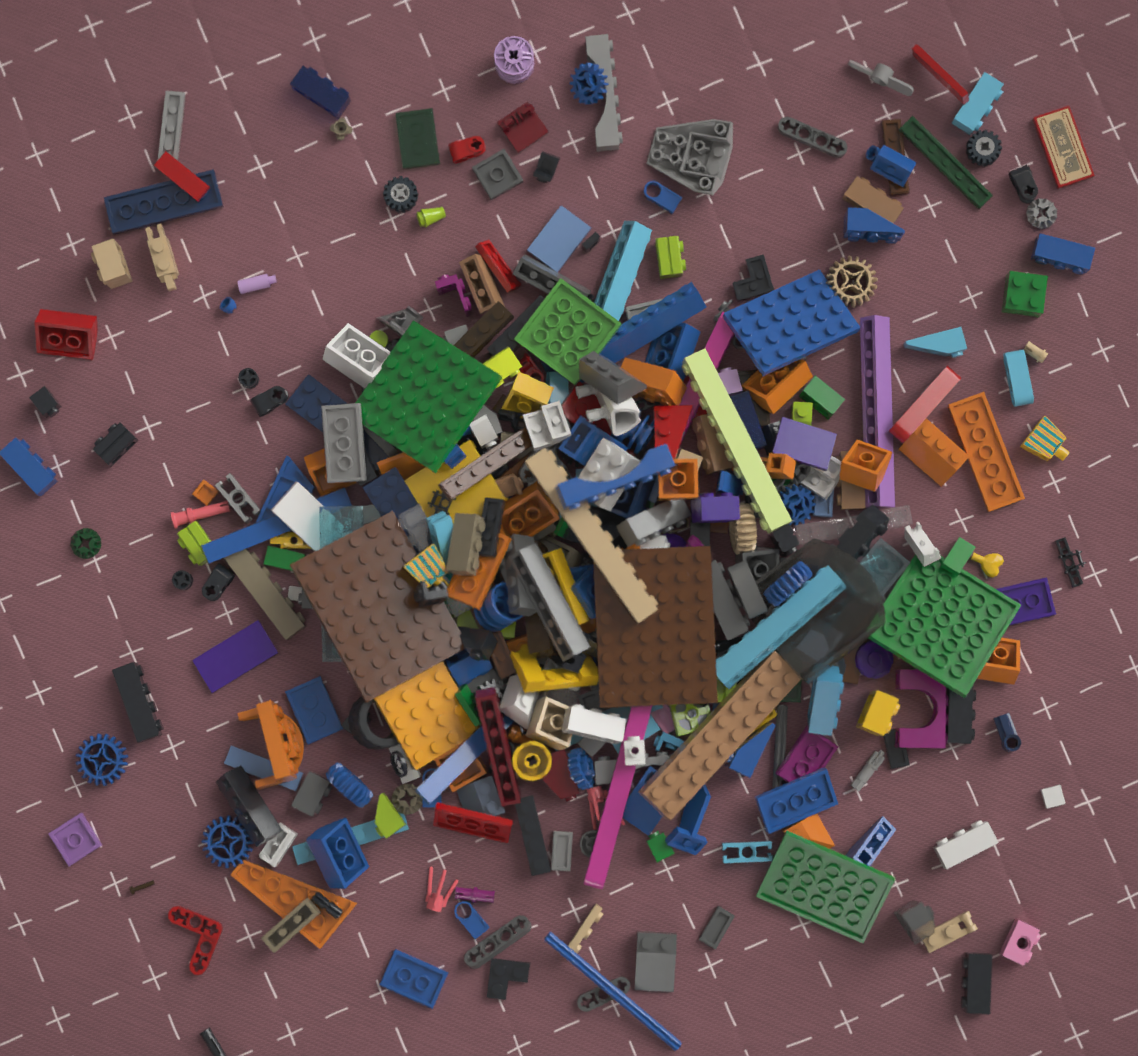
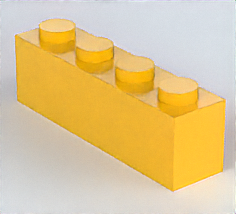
(560, 570)

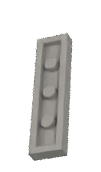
(172, 123)

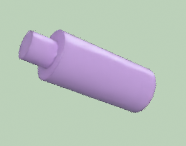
(256, 283)

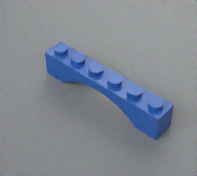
(578, 490)

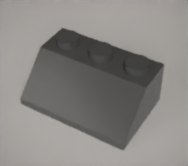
(609, 378)

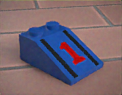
(749, 752)

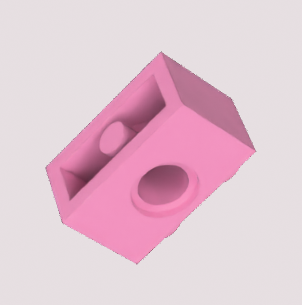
(1020, 930)

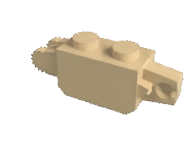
(163, 257)

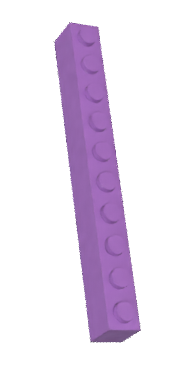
(877, 400)

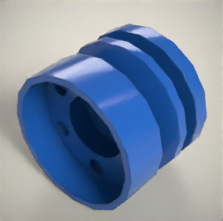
(640, 434)
(495, 610)

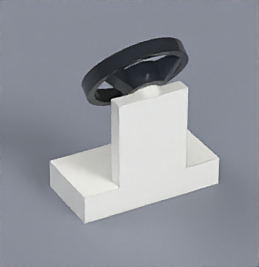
(402, 766)

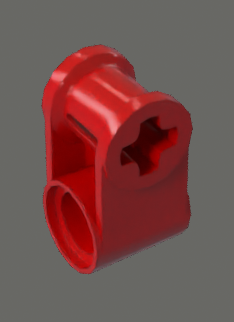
(465, 149)
(530, 368)

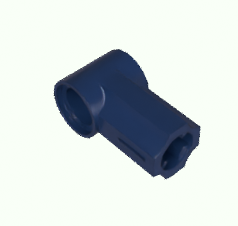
(1007, 730)

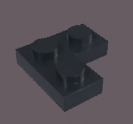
(759, 280)
(502, 971)

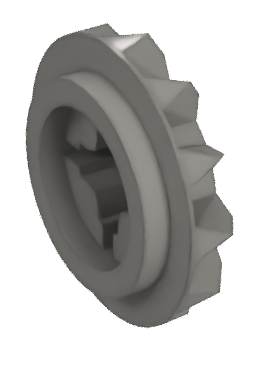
(1042, 222)

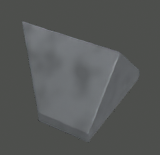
(401, 320)

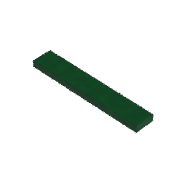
(945, 162)

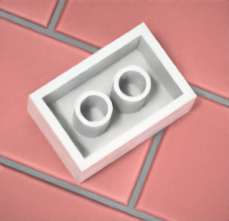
(355, 355)
(607, 464)

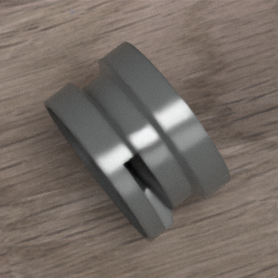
(587, 842)

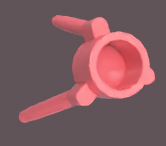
(595, 797)
(436, 901)

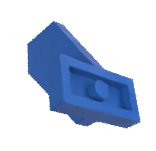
(686, 836)

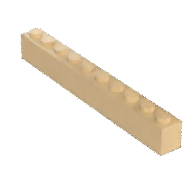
(594, 539)

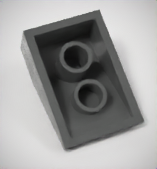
(655, 961)

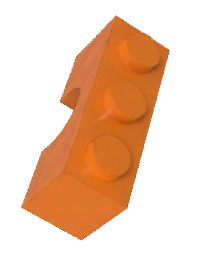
(779, 466)

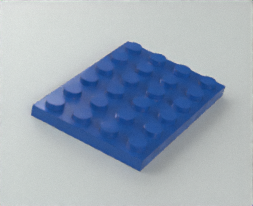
(791, 322)

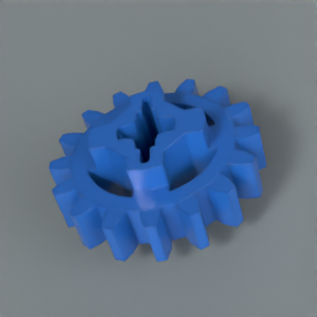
(588, 81)
(802, 499)
(581, 768)

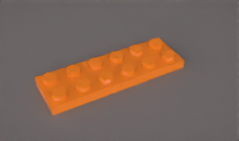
(986, 451)

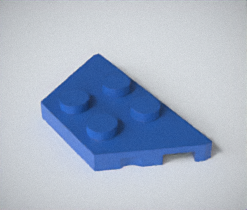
(287, 476)

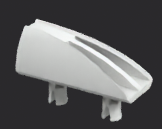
(620, 416)

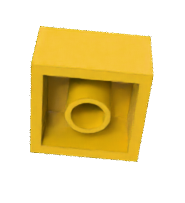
(527, 395)

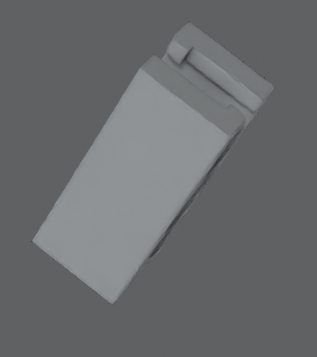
(246, 498)

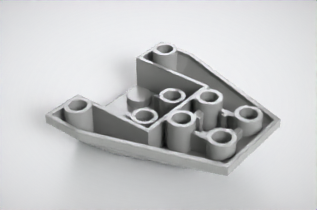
(693, 153)

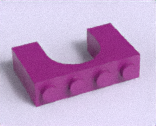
(933, 733)

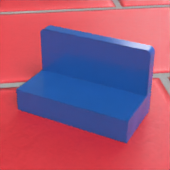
(893, 165)

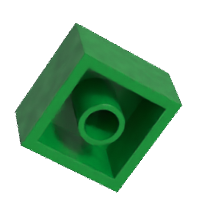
(1024, 294)

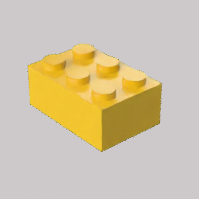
(877, 713)

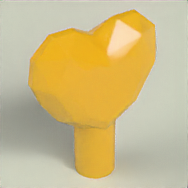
(989, 563)

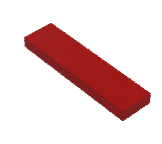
(940, 74)

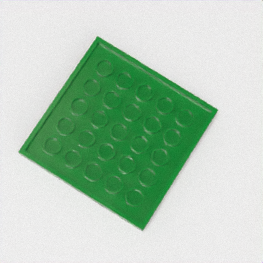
(426, 396)
(944, 623)

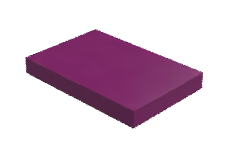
(806, 756)

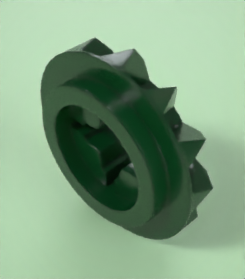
(94, 544)

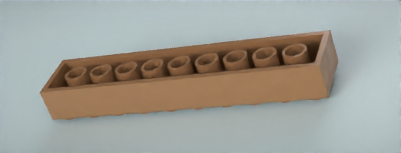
(719, 735)

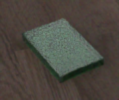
(417, 138)

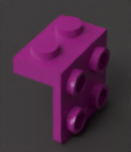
(447, 284)

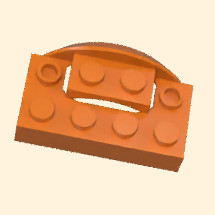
(274, 725)

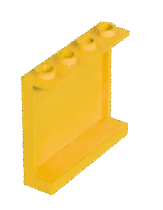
(468, 502)

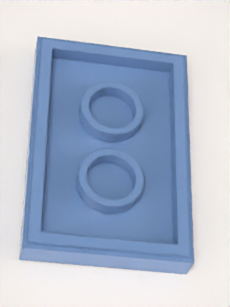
(559, 239)

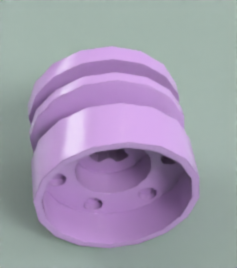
(513, 69)

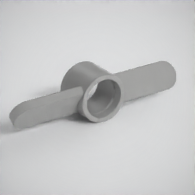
(883, 76)

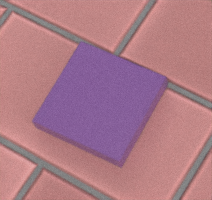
(75, 839)

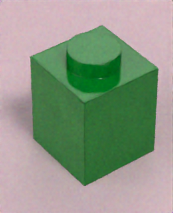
(658, 846)

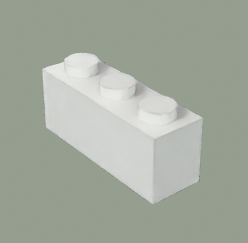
(594, 724)
(965, 844)

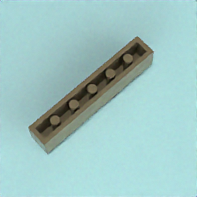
(266, 593)

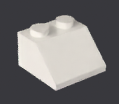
(518, 704)

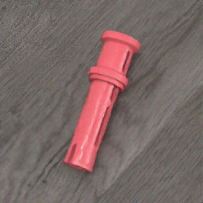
(189, 515)

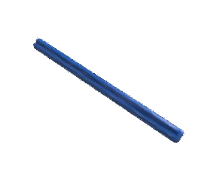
(612, 991)

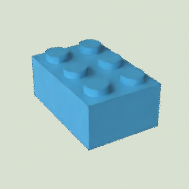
(825, 702)

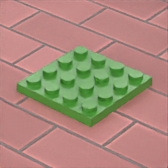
(566, 330)

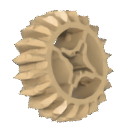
(864, 270)
(743, 531)

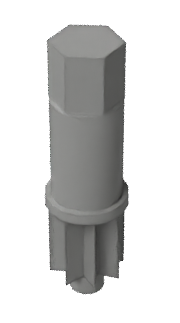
(868, 770)

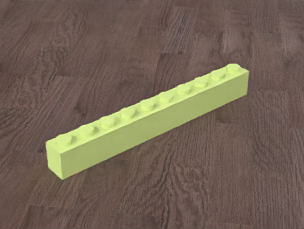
(736, 441)

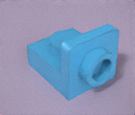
(671, 742)

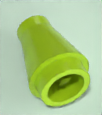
(429, 216)

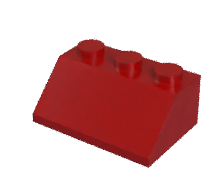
(66, 334)

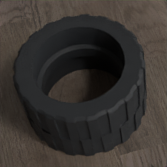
(361, 731)

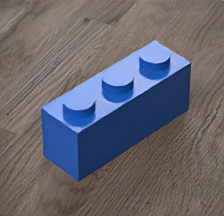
(1062, 254)
(29, 466)

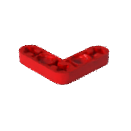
(206, 935)

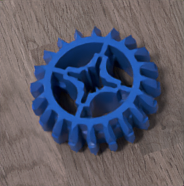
(788, 583)
(85, 757)
(349, 785)
(230, 850)

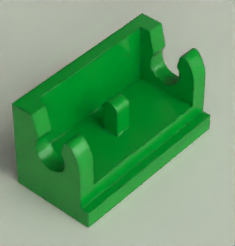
(822, 396)

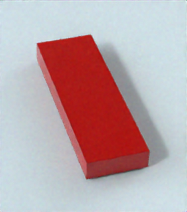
(181, 176)
(498, 265)

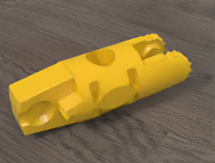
(285, 541)

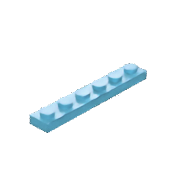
(364, 833)

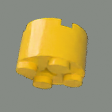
(526, 751)

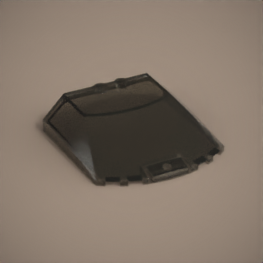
(840, 624)

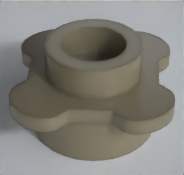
(341, 123)

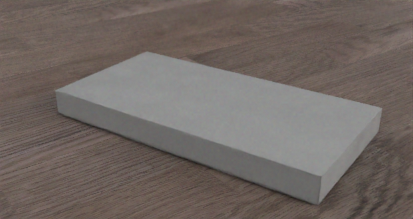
(344, 443)

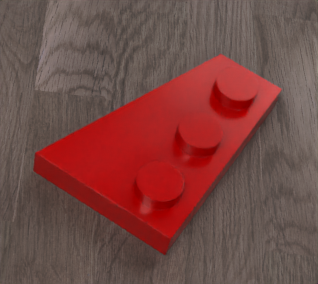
(670, 425)

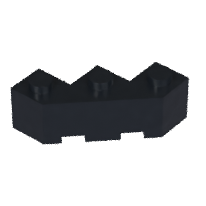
(858, 539)

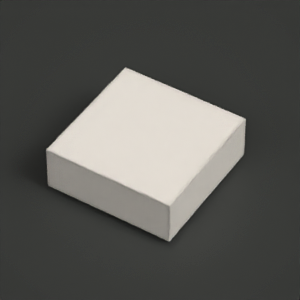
(1053, 796)

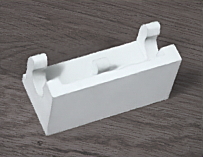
(921, 545)
(278, 846)

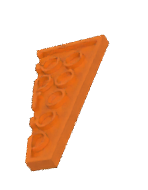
(286, 893)

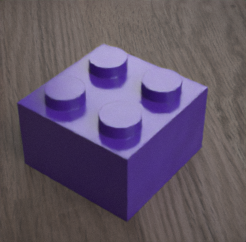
(715, 509)

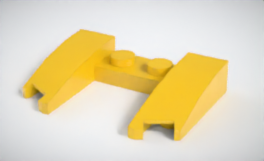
(535, 679)

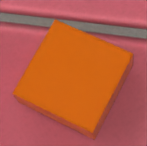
(205, 492)

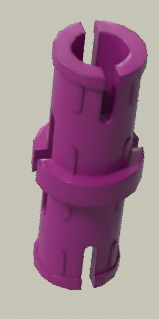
(474, 894)

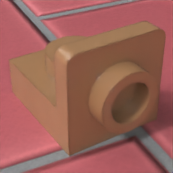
(510, 485)

